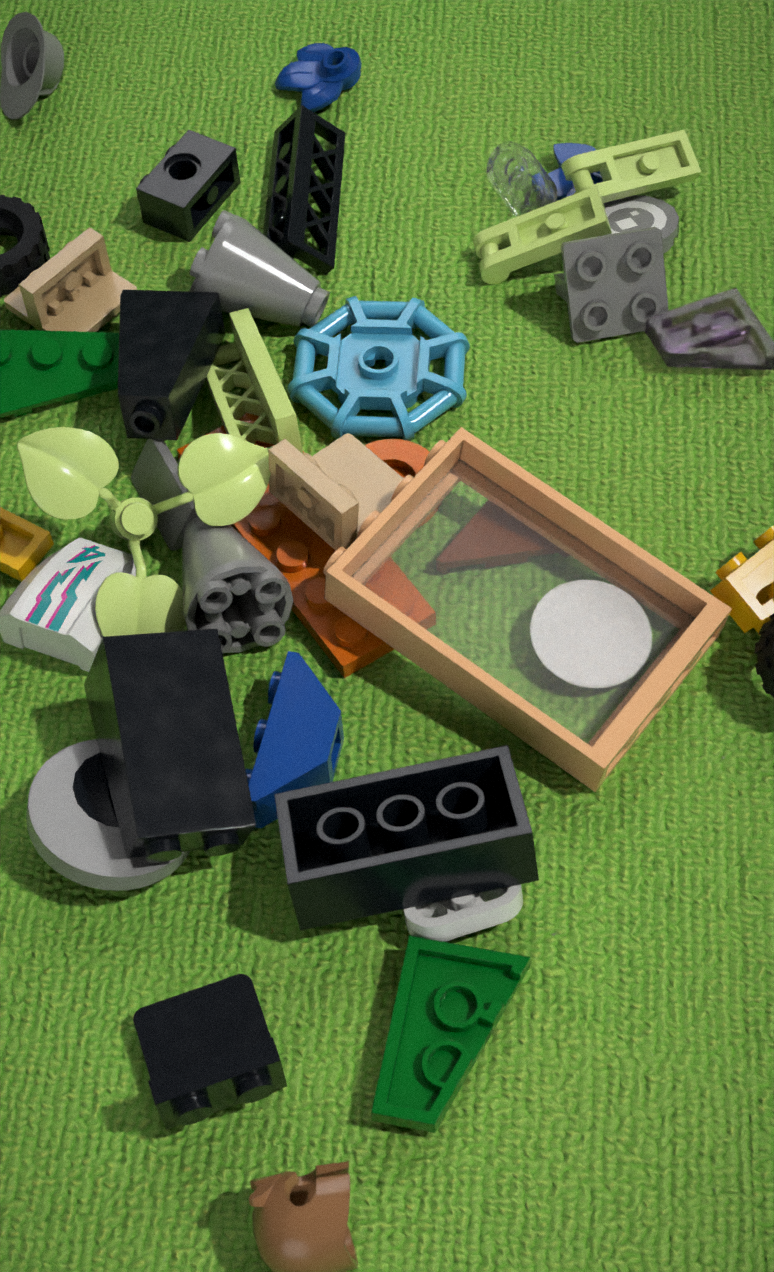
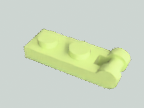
(635, 166)
(539, 234)

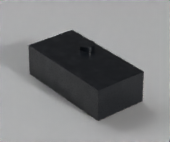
(405, 837)

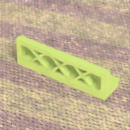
(265, 390)

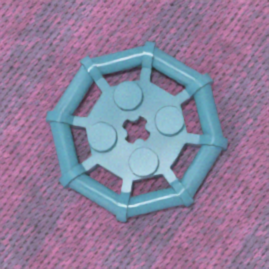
(377, 333)

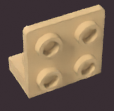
(333, 487)

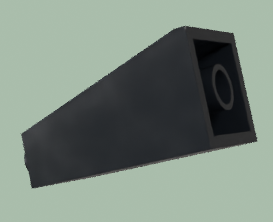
(170, 744)

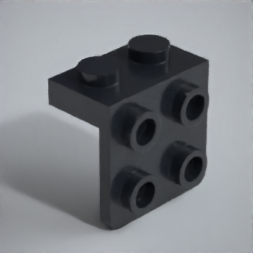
(208, 1051)

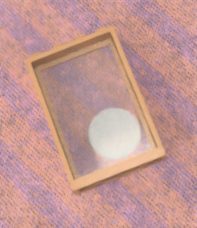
(525, 605)

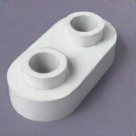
(464, 914)

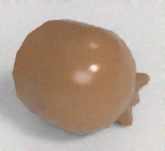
(304, 1220)

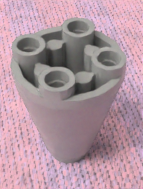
(256, 275)
(232, 588)

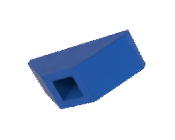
(297, 742)

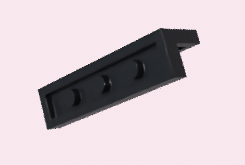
(294, 182)

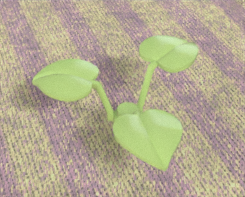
(68, 473)

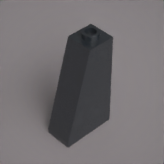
(164, 357)

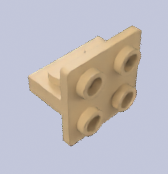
(71, 289)

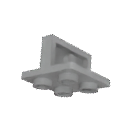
(613, 283)

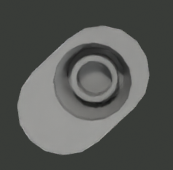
(30, 64)

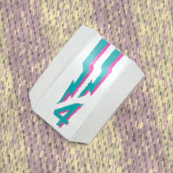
(56, 602)

